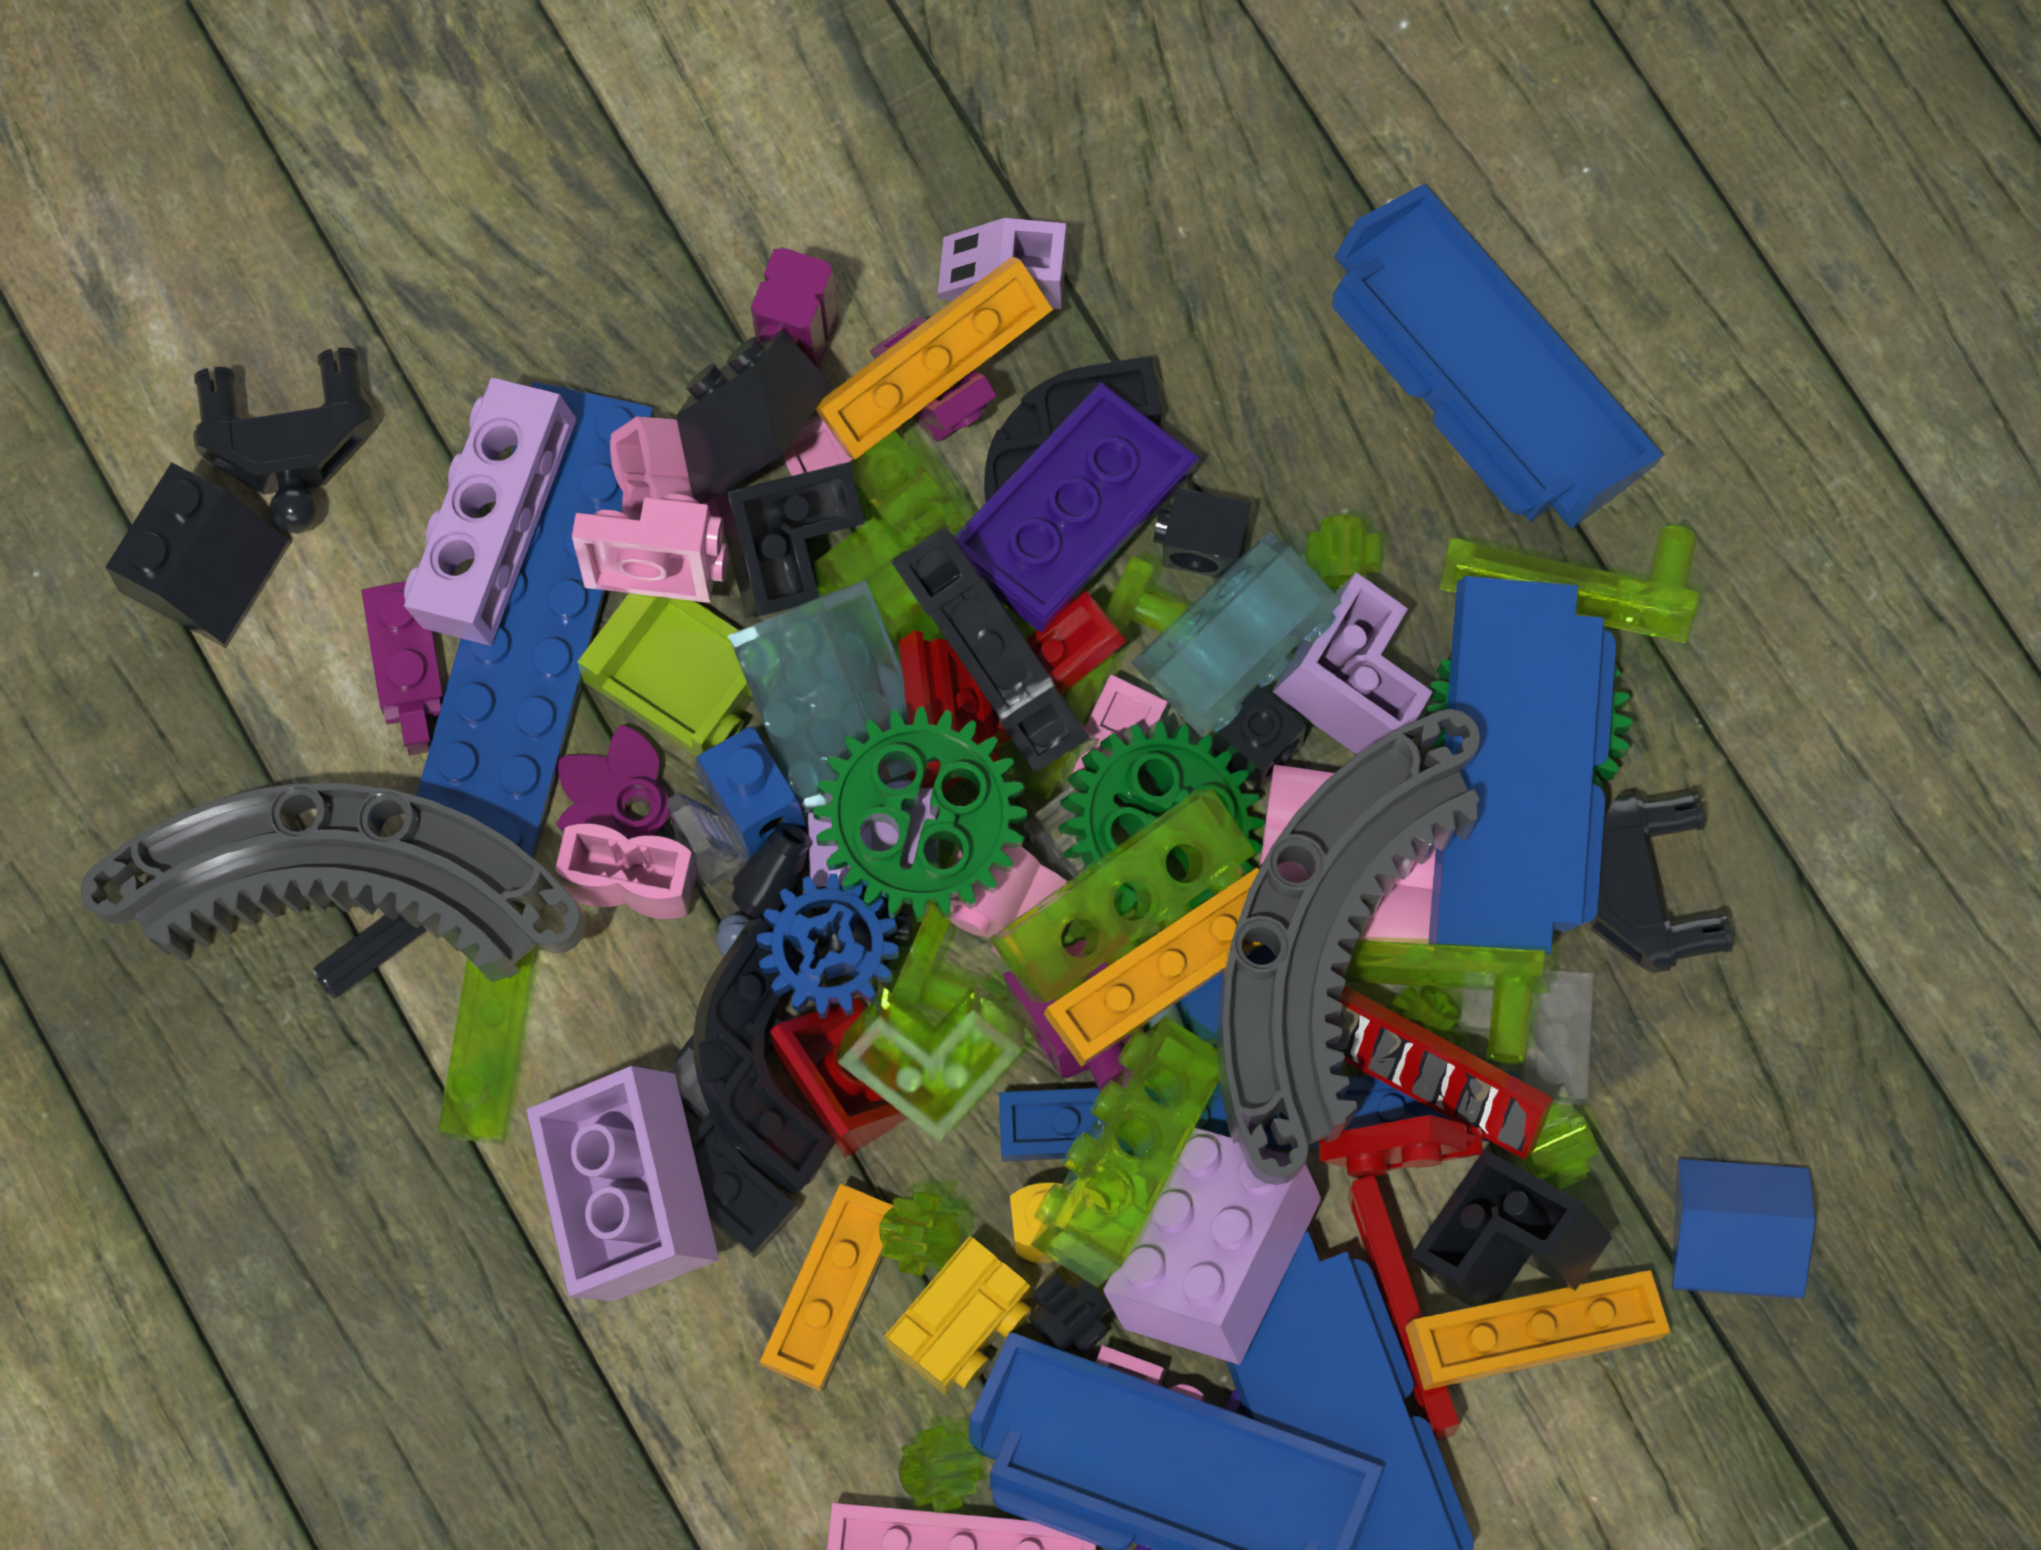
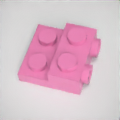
(664, 554)

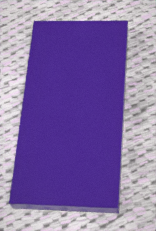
(1073, 505)

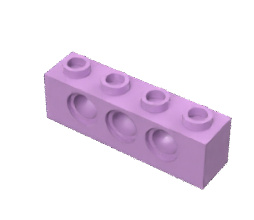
(475, 601)

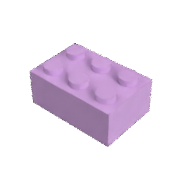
(622, 1184)
(1212, 1250)

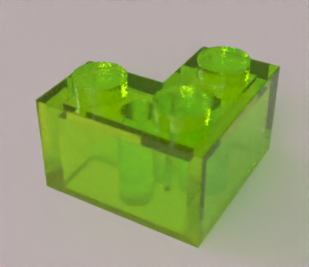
(868, 557)
(928, 1069)

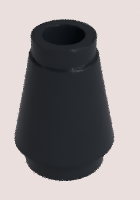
(770, 870)

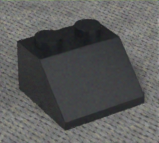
(746, 412)
(197, 555)

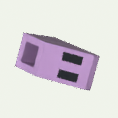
(979, 250)

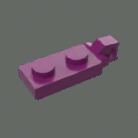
(403, 665)

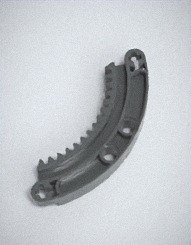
(245, 855)
(1281, 1016)

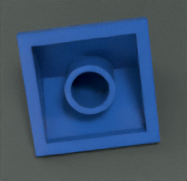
(1742, 1229)

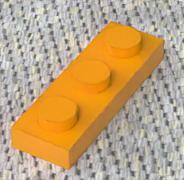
(828, 1290)

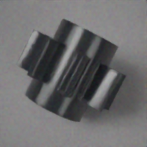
(1069, 1313)

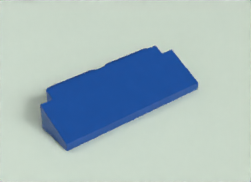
(1485, 363)
(1543, 714)
(1337, 1376)
(1156, 1466)

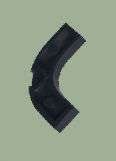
(1054, 400)
(735, 1072)
(735, 1193)

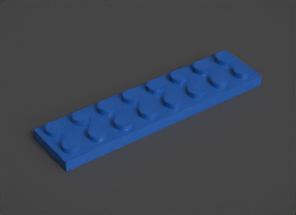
(516, 699)

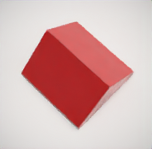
(841, 1102)

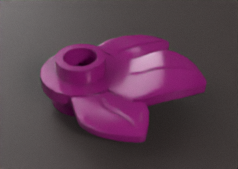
(608, 786)

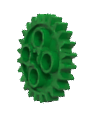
(1178, 771)
(864, 799)

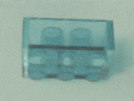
(1238, 634)
(820, 679)

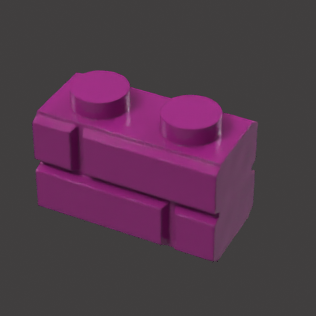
(799, 300)

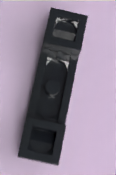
(991, 647)

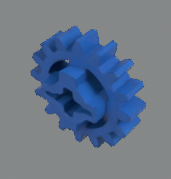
(802, 933)

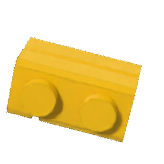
(960, 1317)

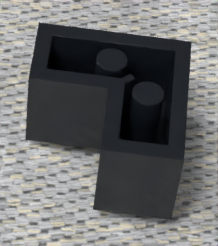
(769, 530)
(1498, 1225)

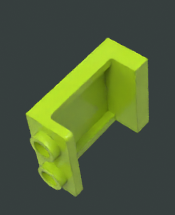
(670, 670)

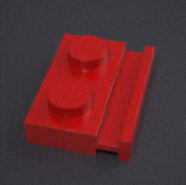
(940, 683)
(1401, 1145)

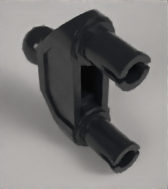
(285, 449)
(1628, 898)

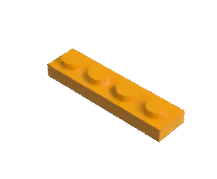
(933, 357)
(1151, 976)
(1537, 1329)

